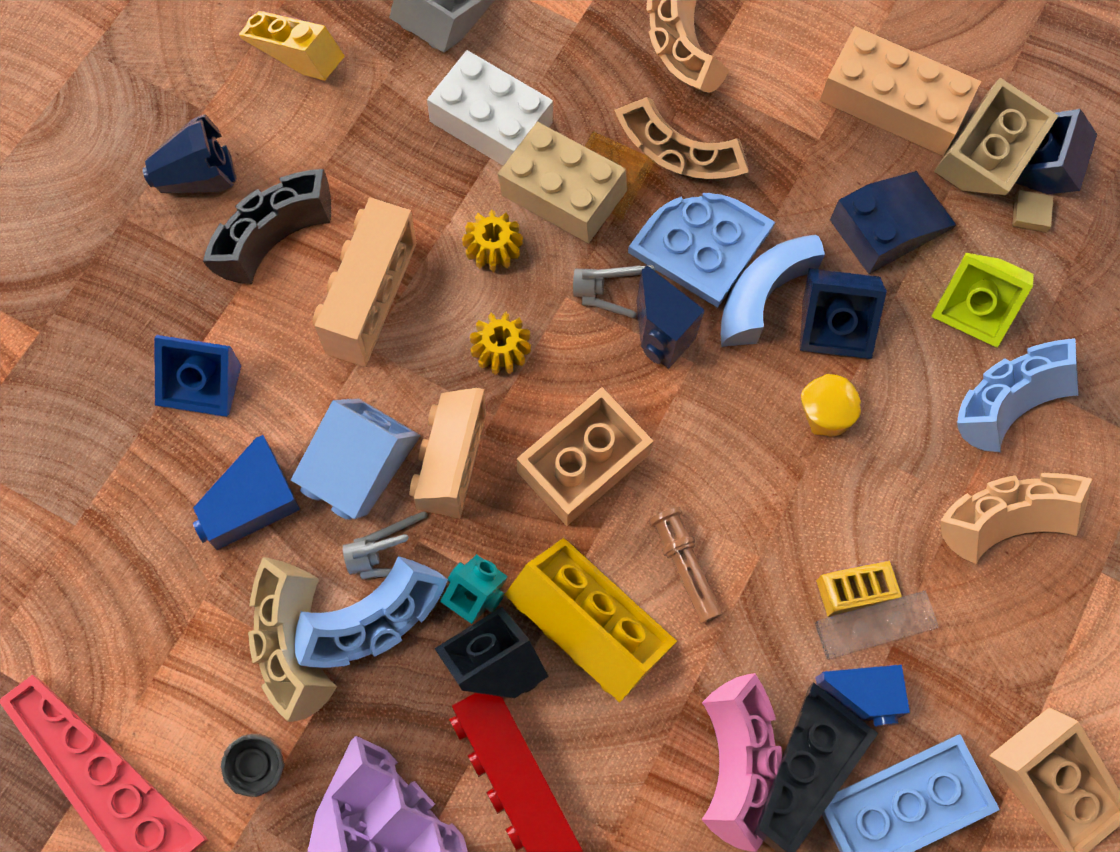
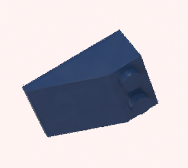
(890, 219)

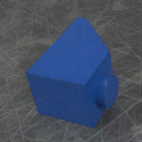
(869, 692)

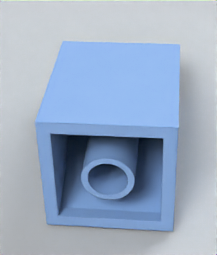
(353, 457)

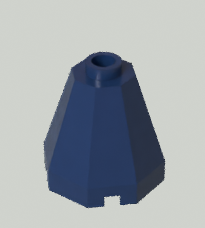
(191, 161)

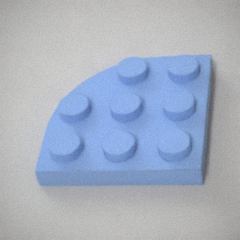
(702, 242)

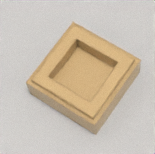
(1032, 211)

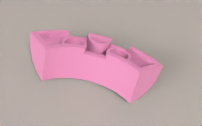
(746, 760)

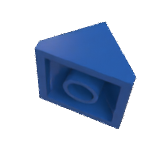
(195, 375)

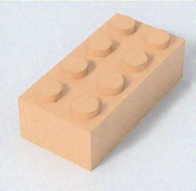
(899, 90)
(365, 281)

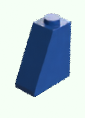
(245, 498)

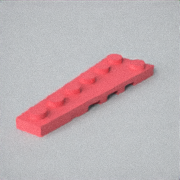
(99, 783)

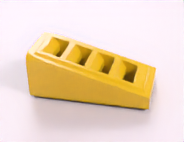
(830, 595)

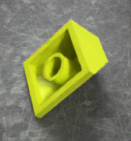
(984, 297)

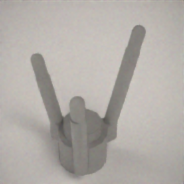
(591, 282)
(363, 552)

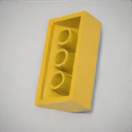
(590, 618)

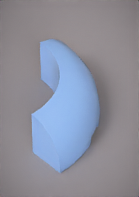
(744, 307)
(1014, 388)
(373, 622)

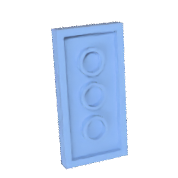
(911, 802)

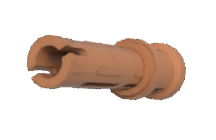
(706, 608)

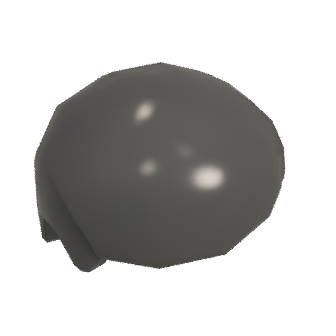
(252, 765)

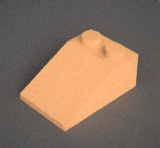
(1061, 781)

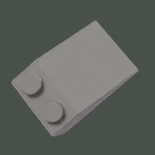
(439, 21)

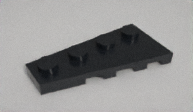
(813, 768)

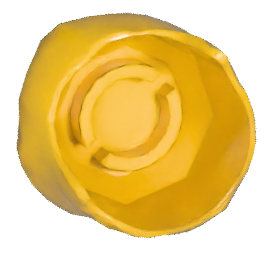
(830, 405)

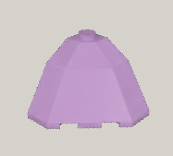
(376, 810)

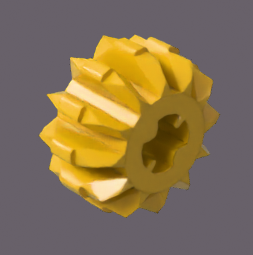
(492, 252)
(500, 356)

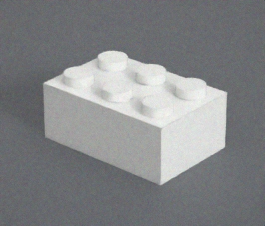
(487, 107)

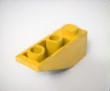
(295, 43)

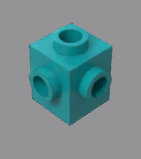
(474, 588)

